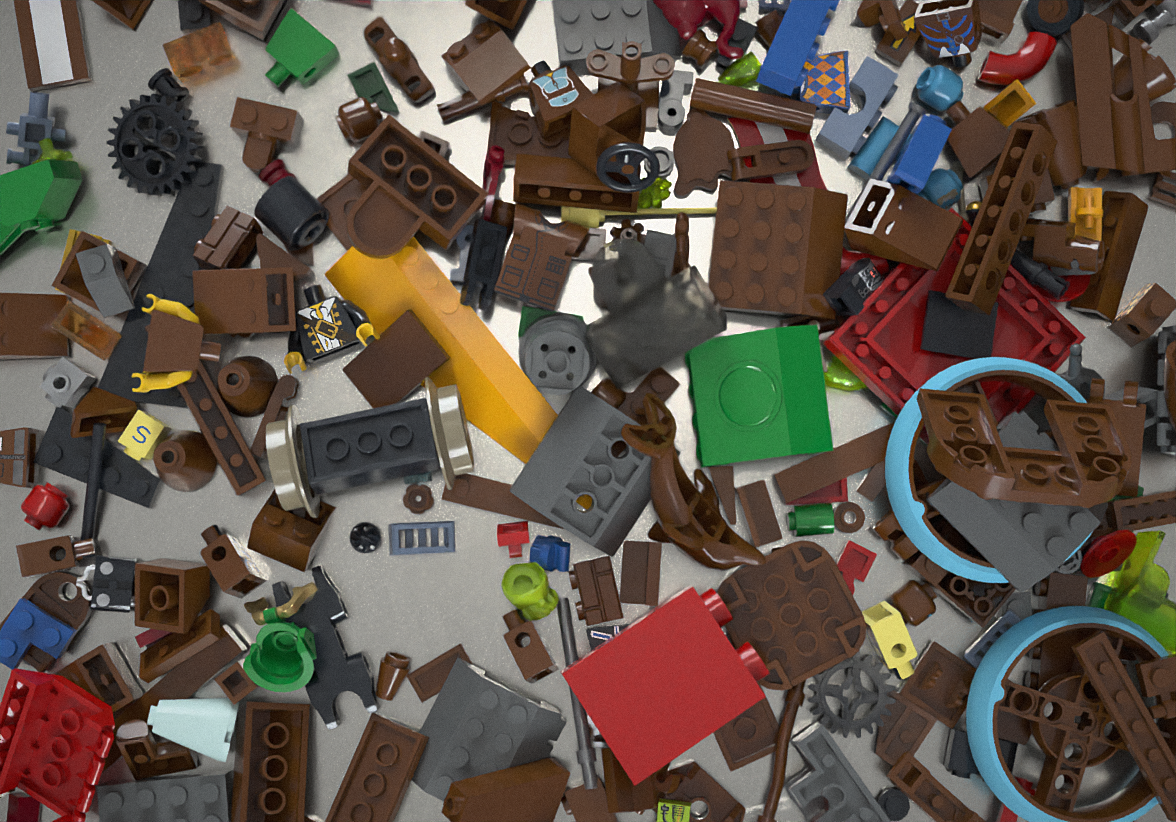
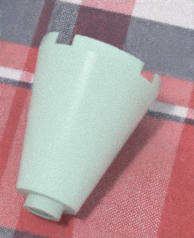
(196, 724)

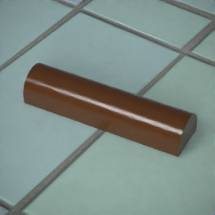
(752, 105)

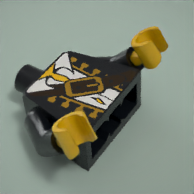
(326, 328)

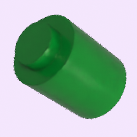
(811, 519)

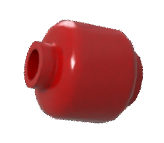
(45, 506)

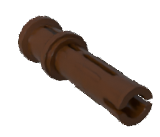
(466, 103)

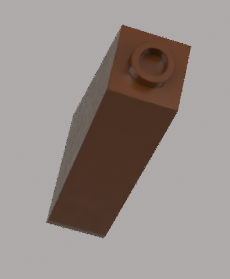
(509, 795)

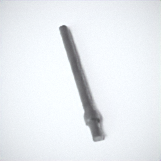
(586, 755)

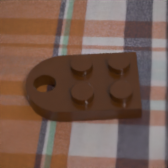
(47, 595)

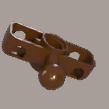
(398, 60)

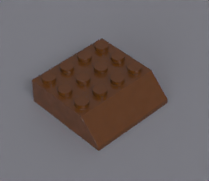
(777, 248)

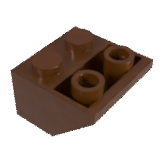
(289, 535)

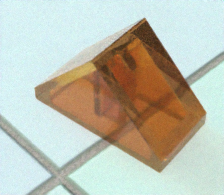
(86, 330)

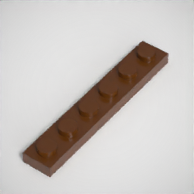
(1130, 717)

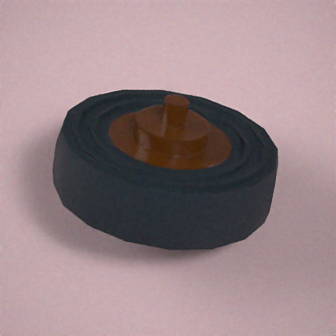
(1054, 16)

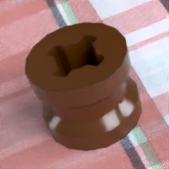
(700, 49)

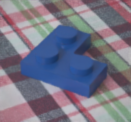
(31, 626)

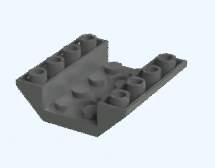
(579, 461)

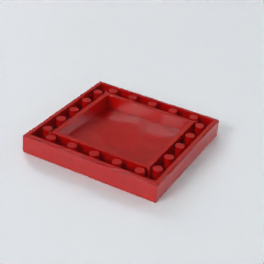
(886, 336)

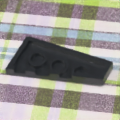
(119, 471)

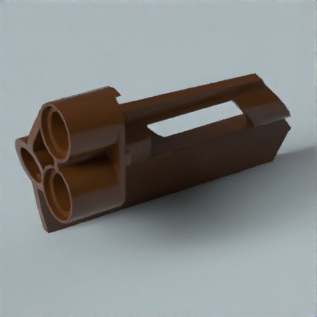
(1114, 130)

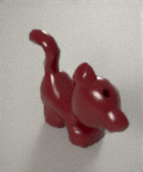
(688, 14)

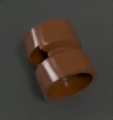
(890, 530)

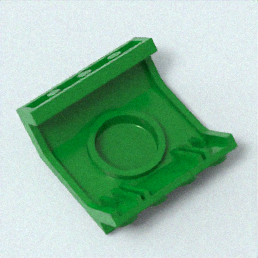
(759, 396)

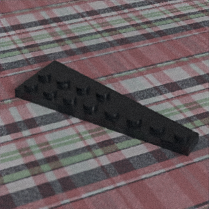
(167, 278)

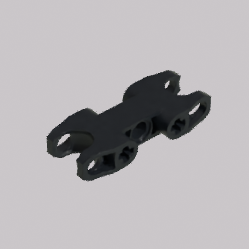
(333, 667)

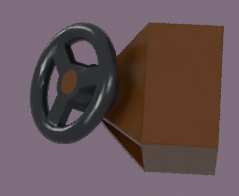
(610, 136)

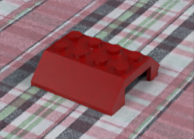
(53, 741)

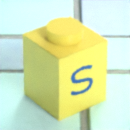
(143, 435)

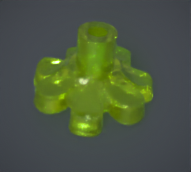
(49, 152)
(652, 195)

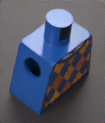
(826, 83)

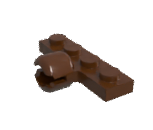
(656, 382)

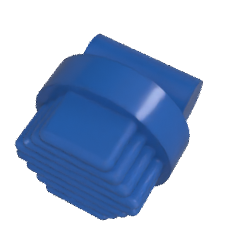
(550, 553)

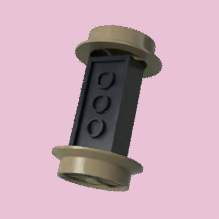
(368, 447)

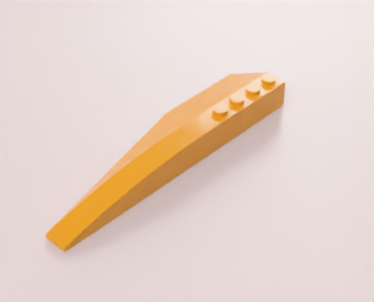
(490, 383)

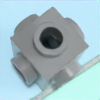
(66, 383)

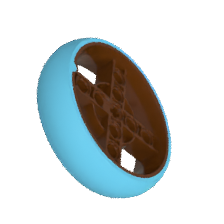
(910, 503)
(1053, 733)

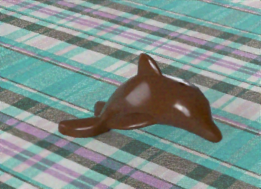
(685, 512)

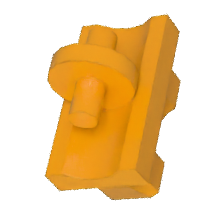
(1086, 211)

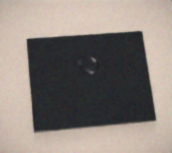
(955, 330)

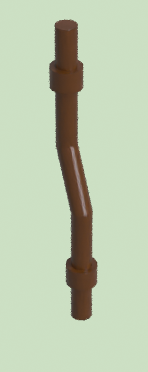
(794, 700)

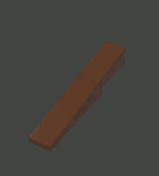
(1138, 513)
(181, 682)

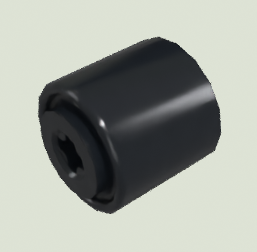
(292, 213)

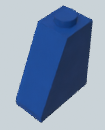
(920, 153)

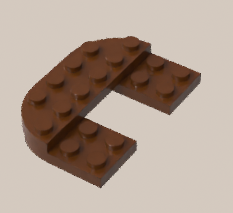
(971, 454)

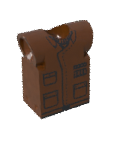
(538, 258)

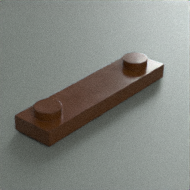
(492, 497)

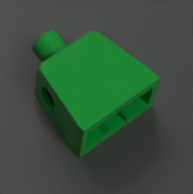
(298, 50)

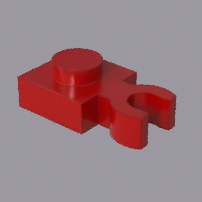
(854, 563)

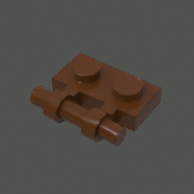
(1158, 679)

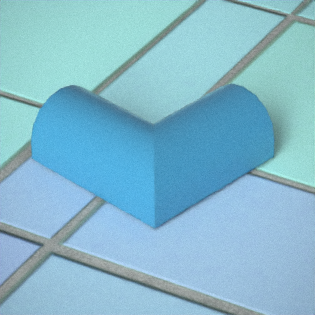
(874, 147)

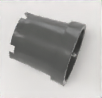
(559, 333)

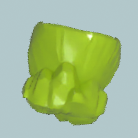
(529, 590)

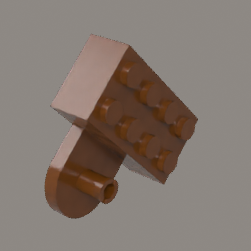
(406, 192)

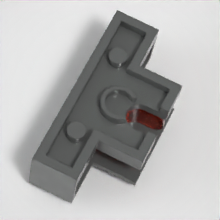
(830, 785)

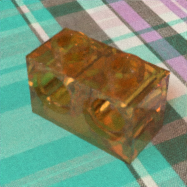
(200, 52)

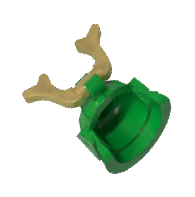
(282, 650)

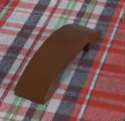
(928, 793)

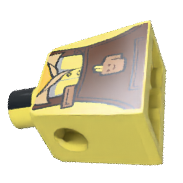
(890, 638)

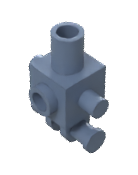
(32, 129)

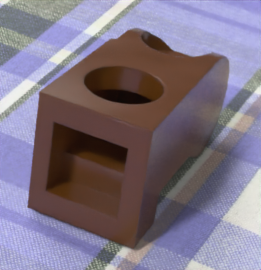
(236, 682)

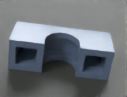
(871, 85)

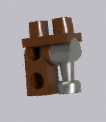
(1145, 29)

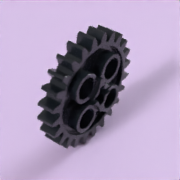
(167, 121)

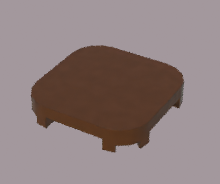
(794, 613)

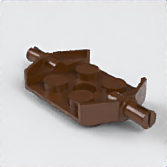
(700, 786)

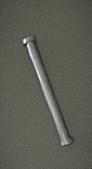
(893, 148)

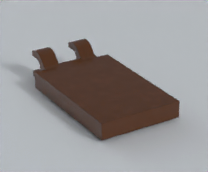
(1131, 420)

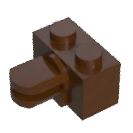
(264, 130)

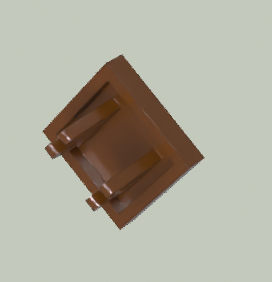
(939, 684)

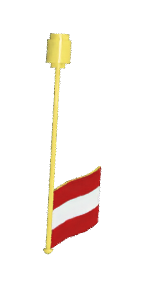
(748, 134)

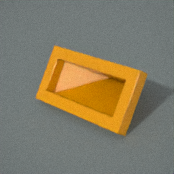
(1011, 103)

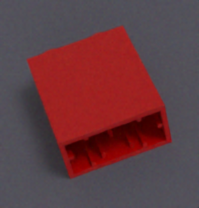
(666, 681)

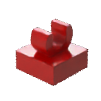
(513, 536)

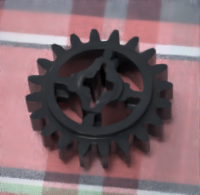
(847, 721)

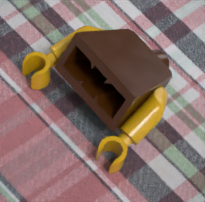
(173, 346)

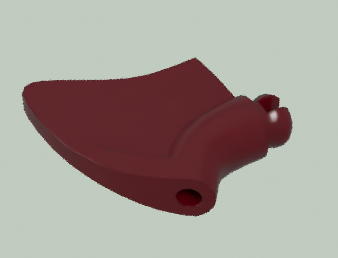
(492, 169)

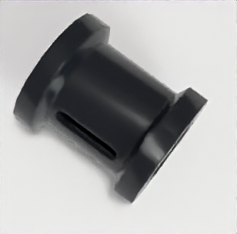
(166, 85)

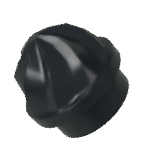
(365, 537)

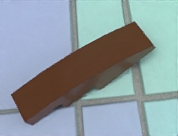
(835, 464)

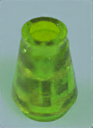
(741, 71)

